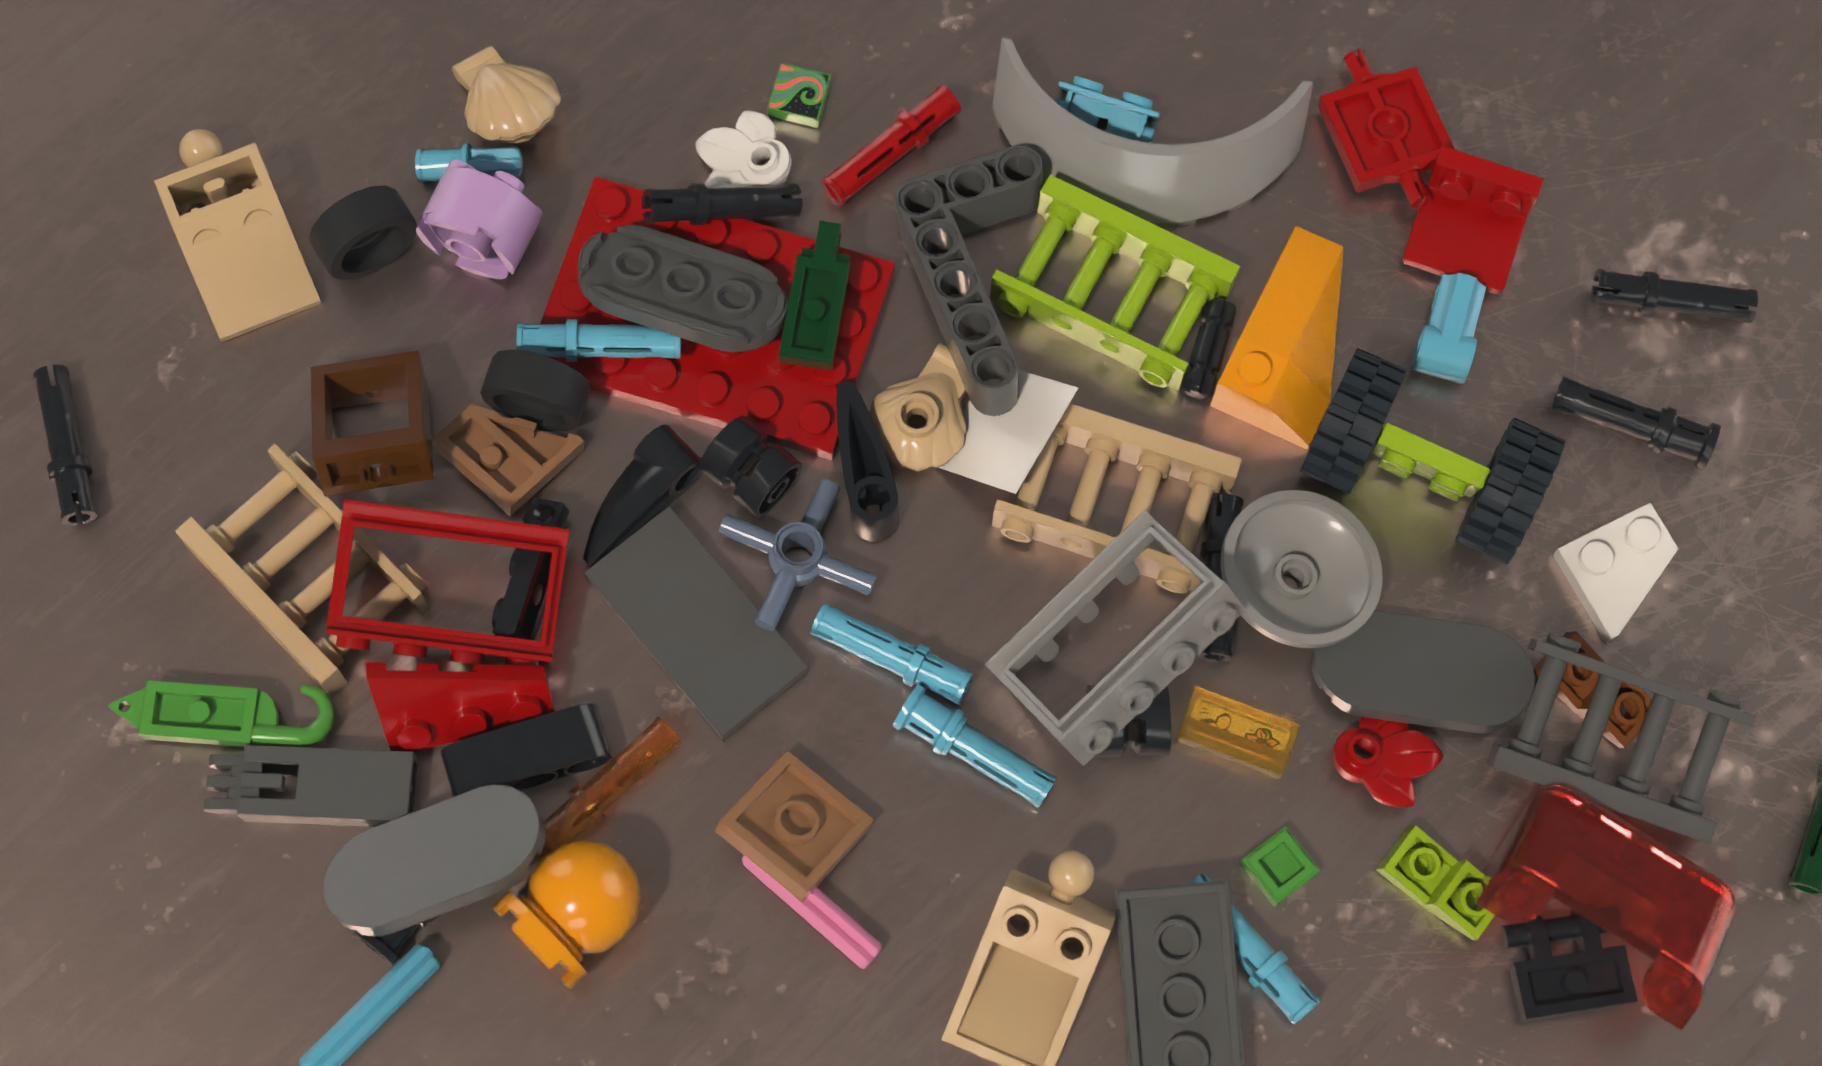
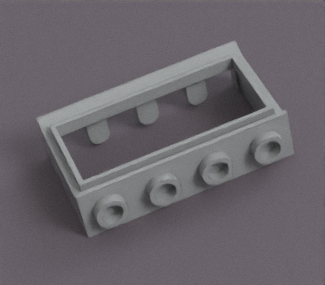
(1147, 668)

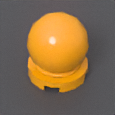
(575, 905)

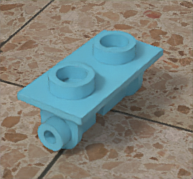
(1125, 116)

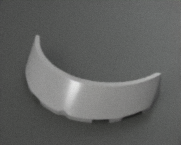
(1151, 180)

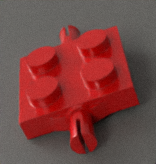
(1385, 128)

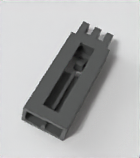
(331, 787)

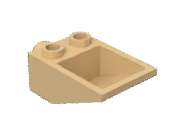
(235, 236)
(1026, 976)

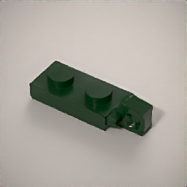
(816, 302)

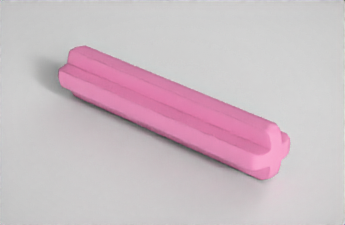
(827, 919)

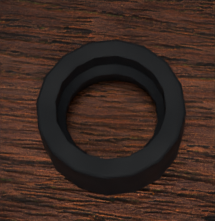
(363, 232)
(536, 389)

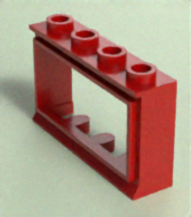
(414, 639)

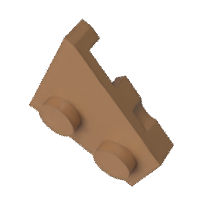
(504, 455)

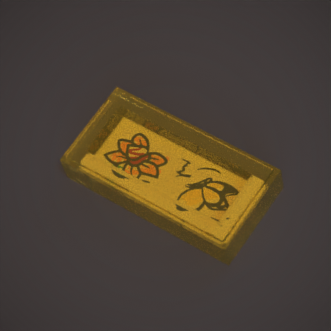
(1237, 732)

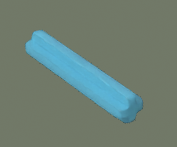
(373, 1008)

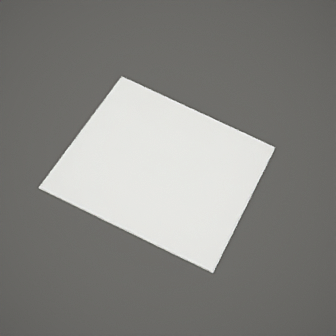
(1007, 445)

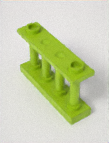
(1114, 232)

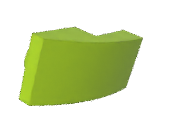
(1437, 881)

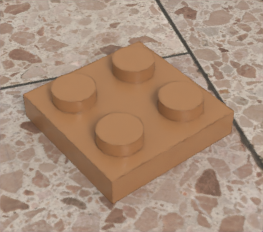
(794, 825)

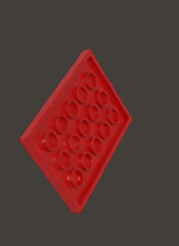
(713, 385)

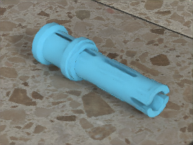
(952, 734)

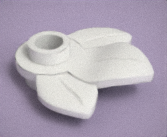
(739, 151)

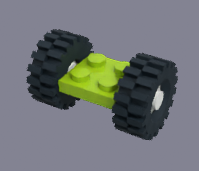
(1503, 492)

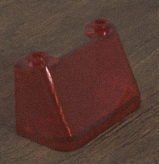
(1620, 882)

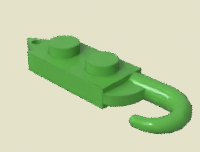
(219, 715)

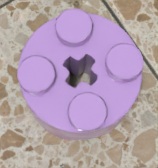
(479, 220)

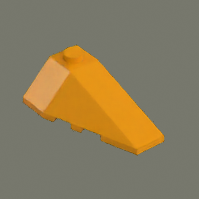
(1287, 349)

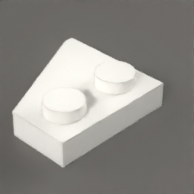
(1617, 567)

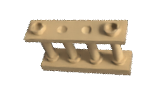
(1156, 458)
(251, 581)

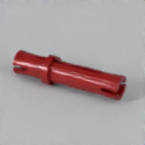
(908, 131)

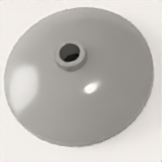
(1316, 546)

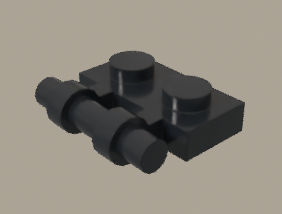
(1568, 982)

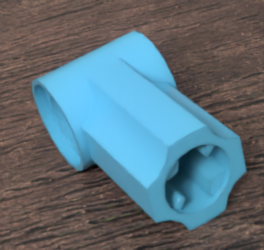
(1447, 341)

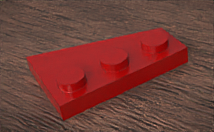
(447, 706)

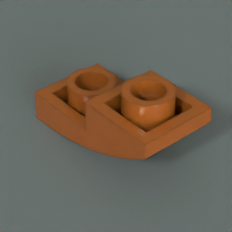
(1578, 688)

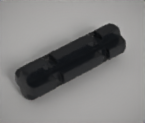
(1209, 348)

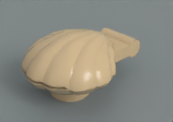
(504, 98)
(924, 401)

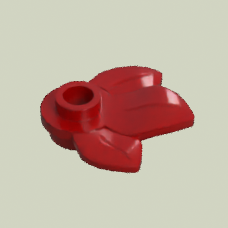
(1394, 759)

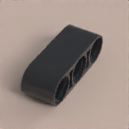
(529, 751)

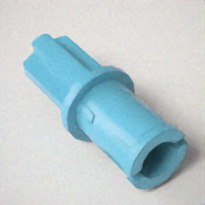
(432, 163)

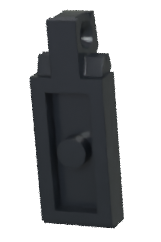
(524, 600)

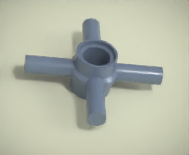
(794, 574)

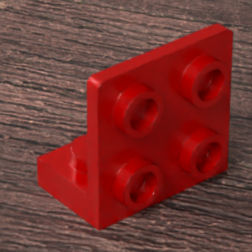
(1472, 218)

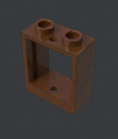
(403, 453)

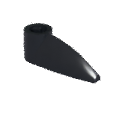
(865, 467)
(652, 481)

